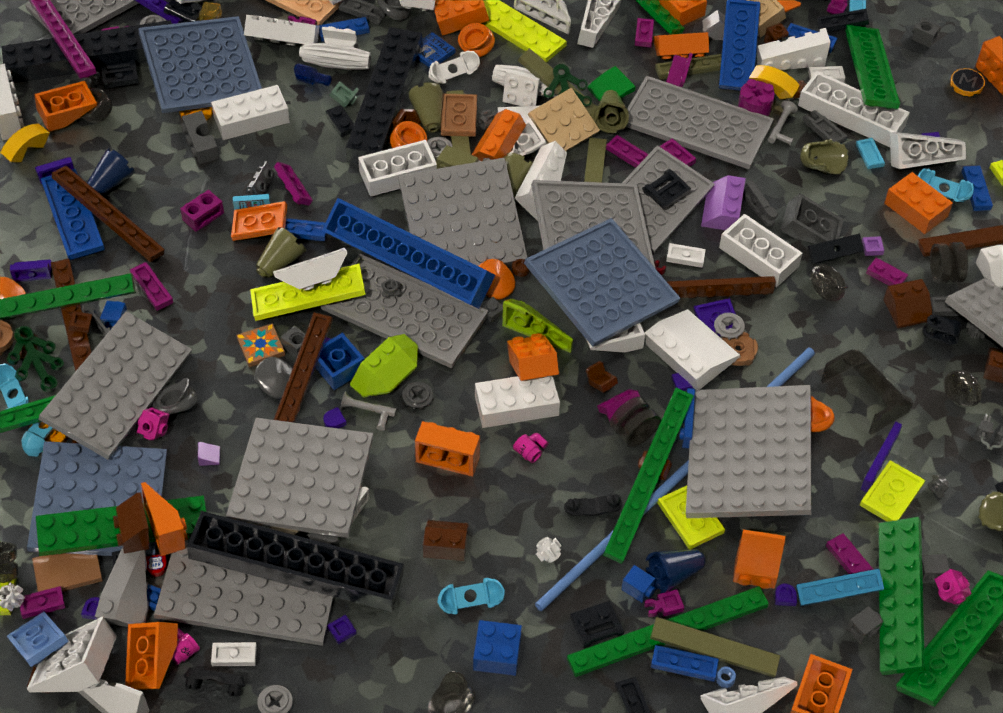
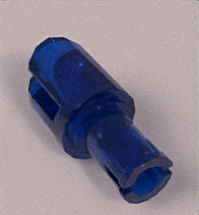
(311, 75)

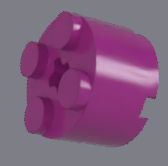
(757, 97)

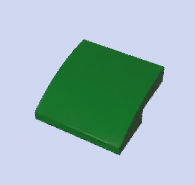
(611, 80)

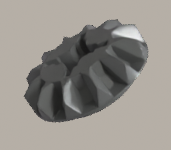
(417, 388)

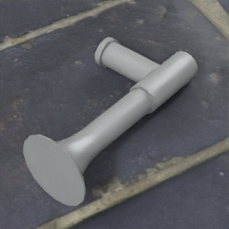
(788, 108)
(385, 411)

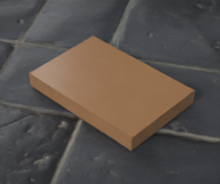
(459, 115)
(66, 571)

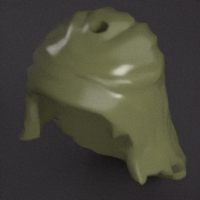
(830, 155)
(992, 511)

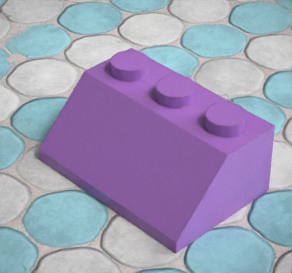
(723, 203)

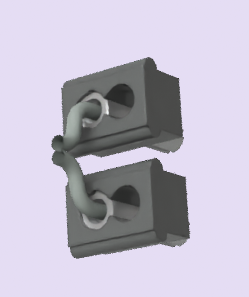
(985, 432)

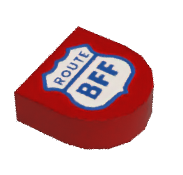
(156, 565)

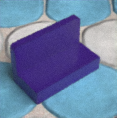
(46, 169)
(31, 270)

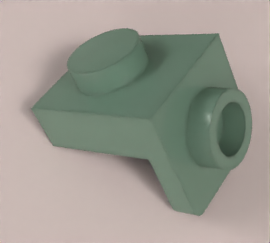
(343, 94)

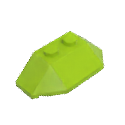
(386, 366)

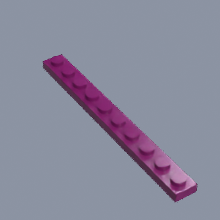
(64, 38)

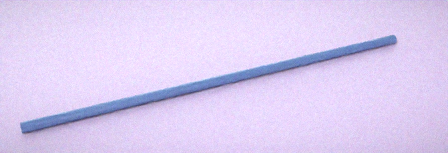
(670, 483)

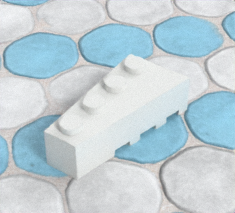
(280, 30)

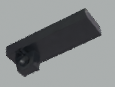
(841, 20)

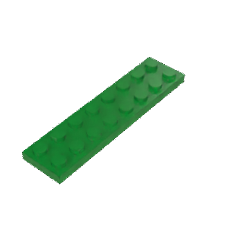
(872, 67)
(95, 527)
(902, 597)
(957, 641)

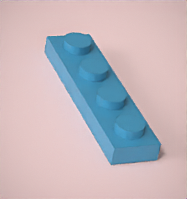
(839, 587)

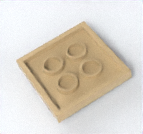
(564, 120)

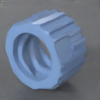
(725, 670)

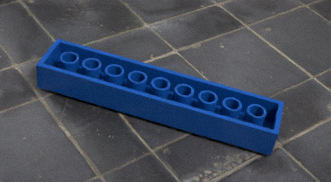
(409, 253)

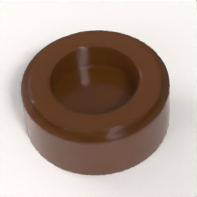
(519, 268)

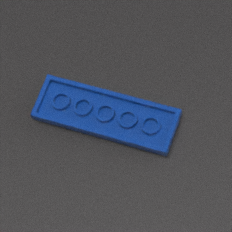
(739, 43)
(73, 221)

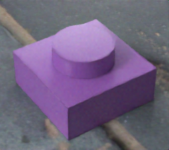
(873, 246)

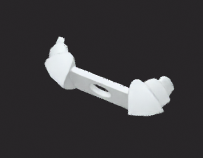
(466, 63)

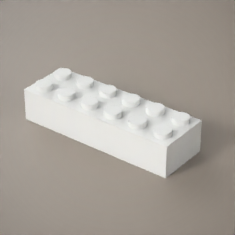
(846, 107)

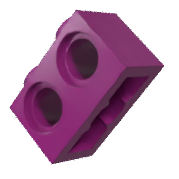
(202, 210)

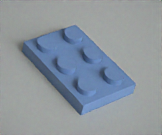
(37, 639)

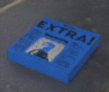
(434, 49)

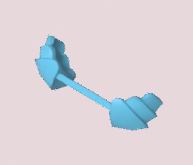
(957, 191)
(8, 383)
(34, 439)
(489, 592)

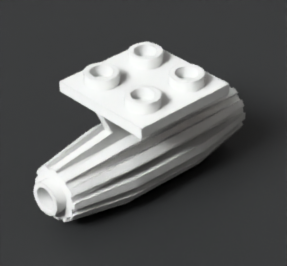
(338, 51)
(519, 85)

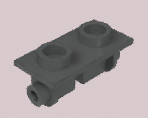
(261, 180)

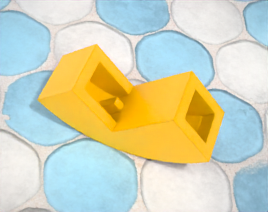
(783, 84)
(28, 136)

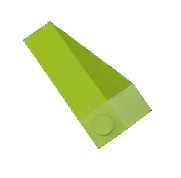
(528, 321)

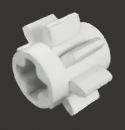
(548, 549)
(11, 596)

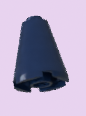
(110, 172)
(674, 567)

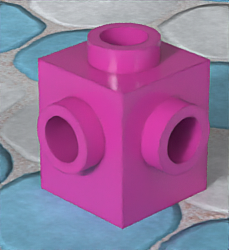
(153, 423)
(953, 587)

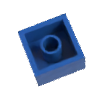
(338, 361)
(497, 647)

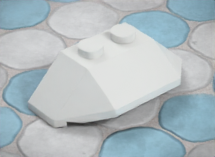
(548, 11)
(312, 271)

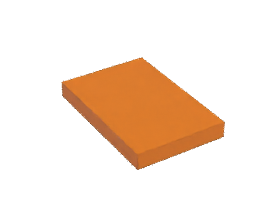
(258, 220)

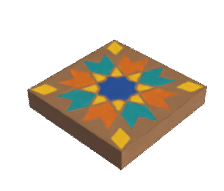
(260, 344)

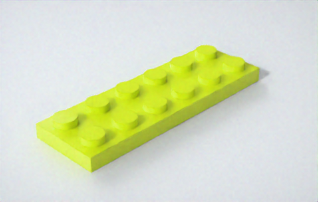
(522, 30)
(285, 298)

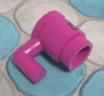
(528, 449)
(185, 647)

